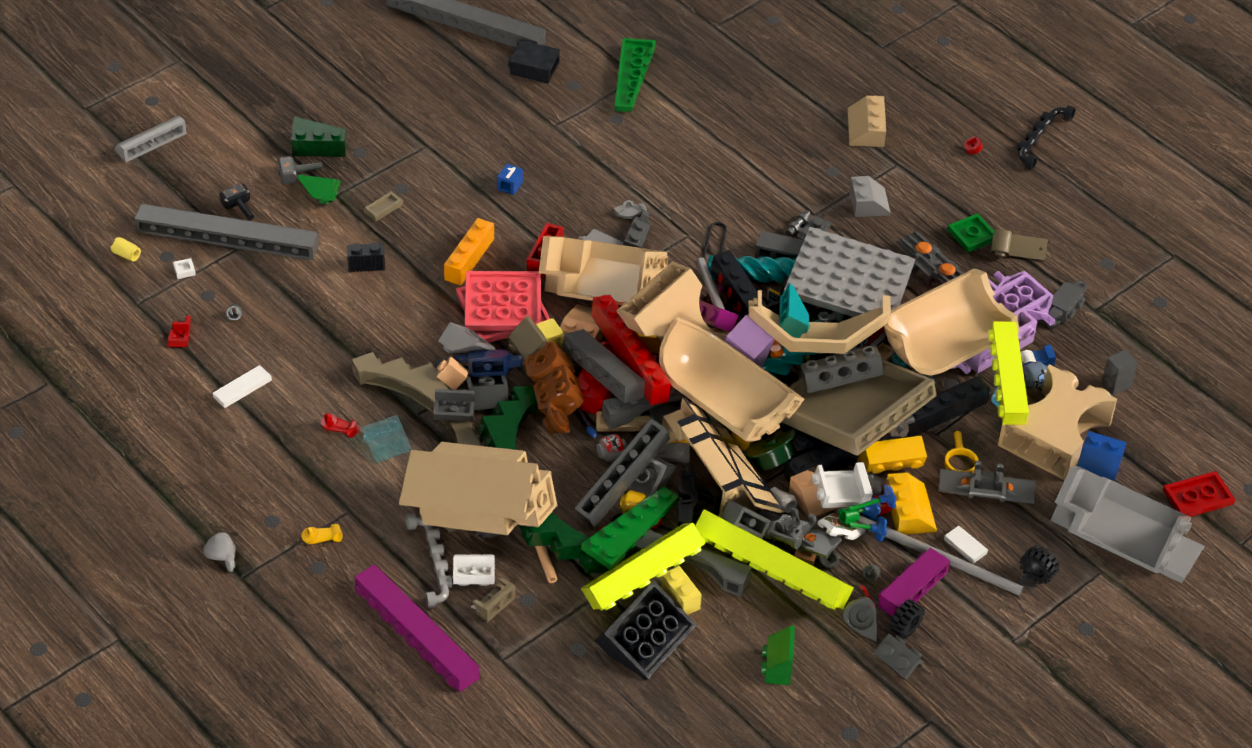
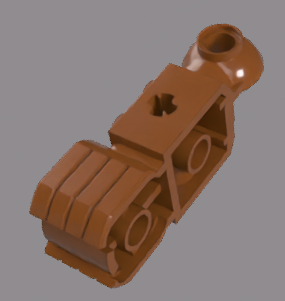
(554, 386)

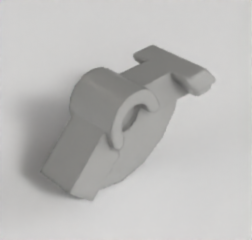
(629, 210)

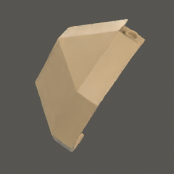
(821, 336)

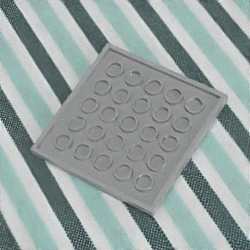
(848, 274)

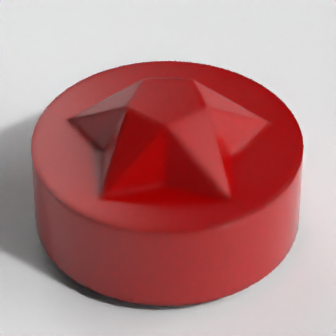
(973, 145)

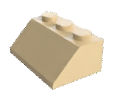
(867, 122)

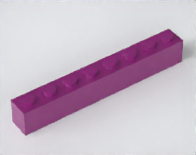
(416, 628)

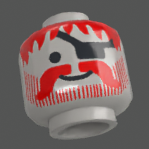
(610, 447)

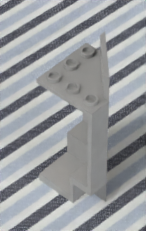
(1126, 523)

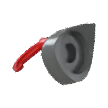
(862, 616)

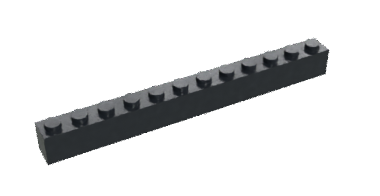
(939, 410)

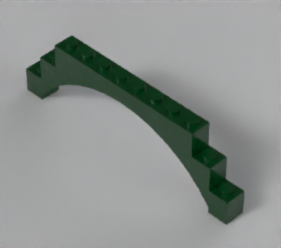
(500, 432)

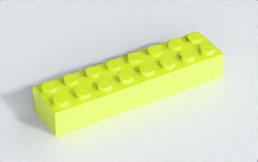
(776, 561)

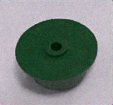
(772, 449)

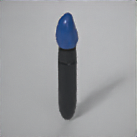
(586, 424)

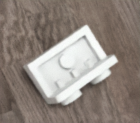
(473, 569)

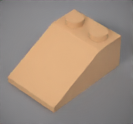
(579, 319)

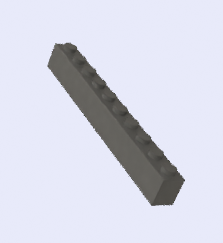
(473, 20)
(227, 232)

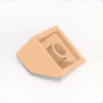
(806, 494)

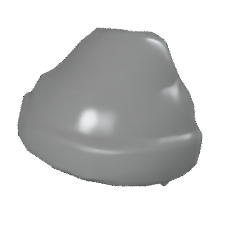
(221, 548)

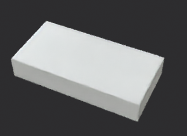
(965, 544)

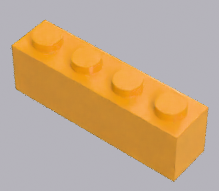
(469, 251)

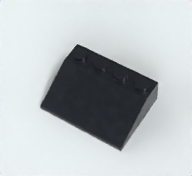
(646, 631)

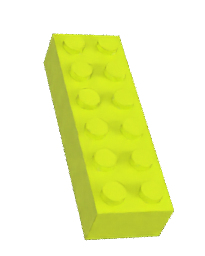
(642, 566)

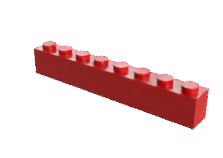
(631, 349)

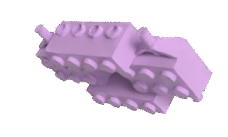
(1025, 299)

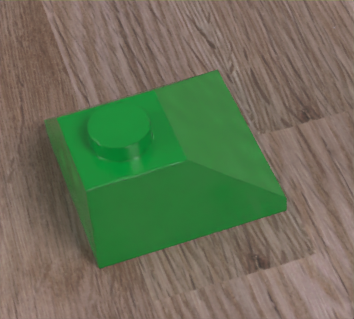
(321, 188)

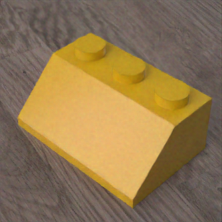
(894, 455)
(913, 507)

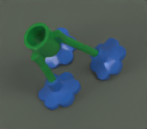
(871, 511)

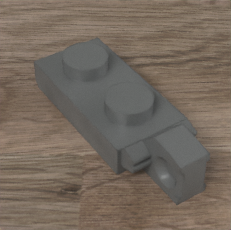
(638, 231)

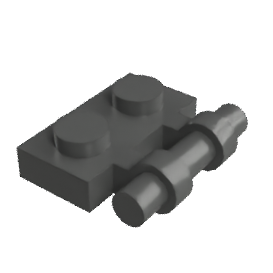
(802, 219)

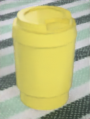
(125, 249)

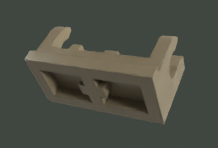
(494, 601)

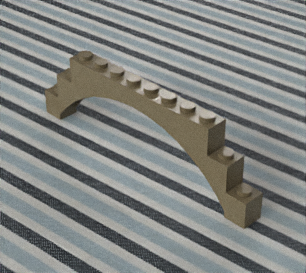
(415, 383)

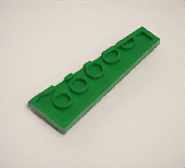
(632, 69)
(622, 534)

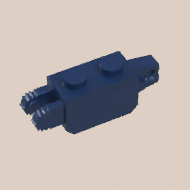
(489, 362)

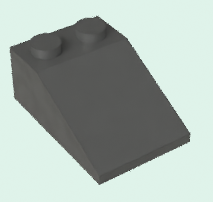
(487, 391)

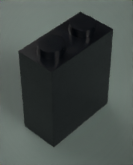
(534, 61)

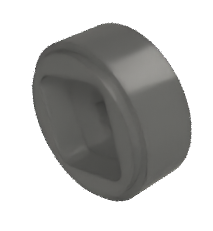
(831, 561)

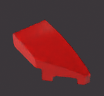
(180, 333)

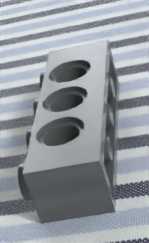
(851, 372)

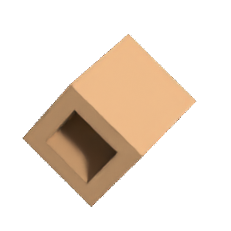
(452, 373)

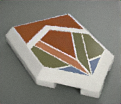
(835, 528)

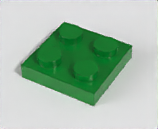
(971, 232)

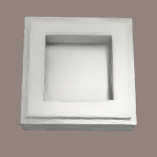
(184, 268)

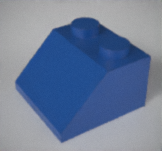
(1102, 455)

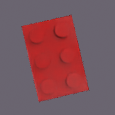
(1199, 494)

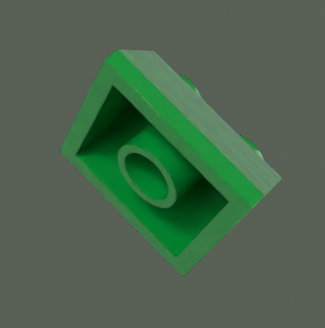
(779, 657)

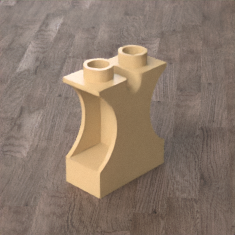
(664, 298)
(1055, 423)

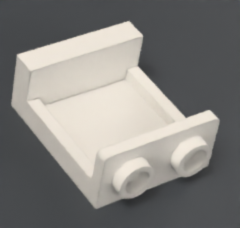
(842, 487)

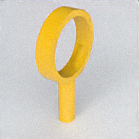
(959, 450)

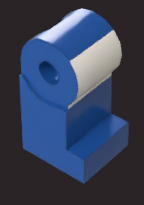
(1045, 356)

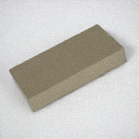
(383, 206)

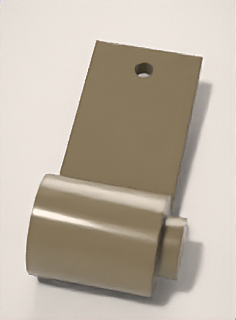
(1009, 244)

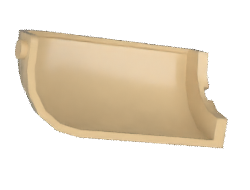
(946, 324)
(725, 381)

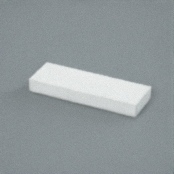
(242, 386)

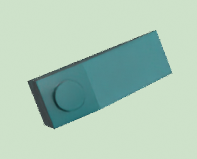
(792, 313)

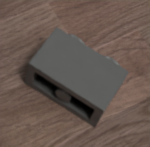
(1119, 372)
(745, 519)

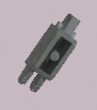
(1066, 302)

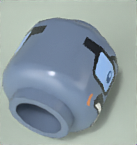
(1034, 374)

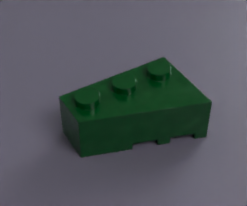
(317, 139)

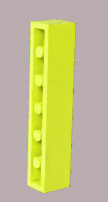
(1009, 373)

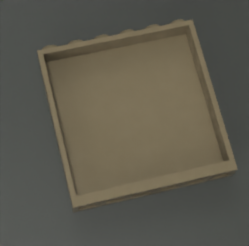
(861, 411)

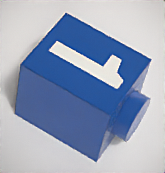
(510, 179)

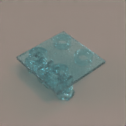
(386, 439)

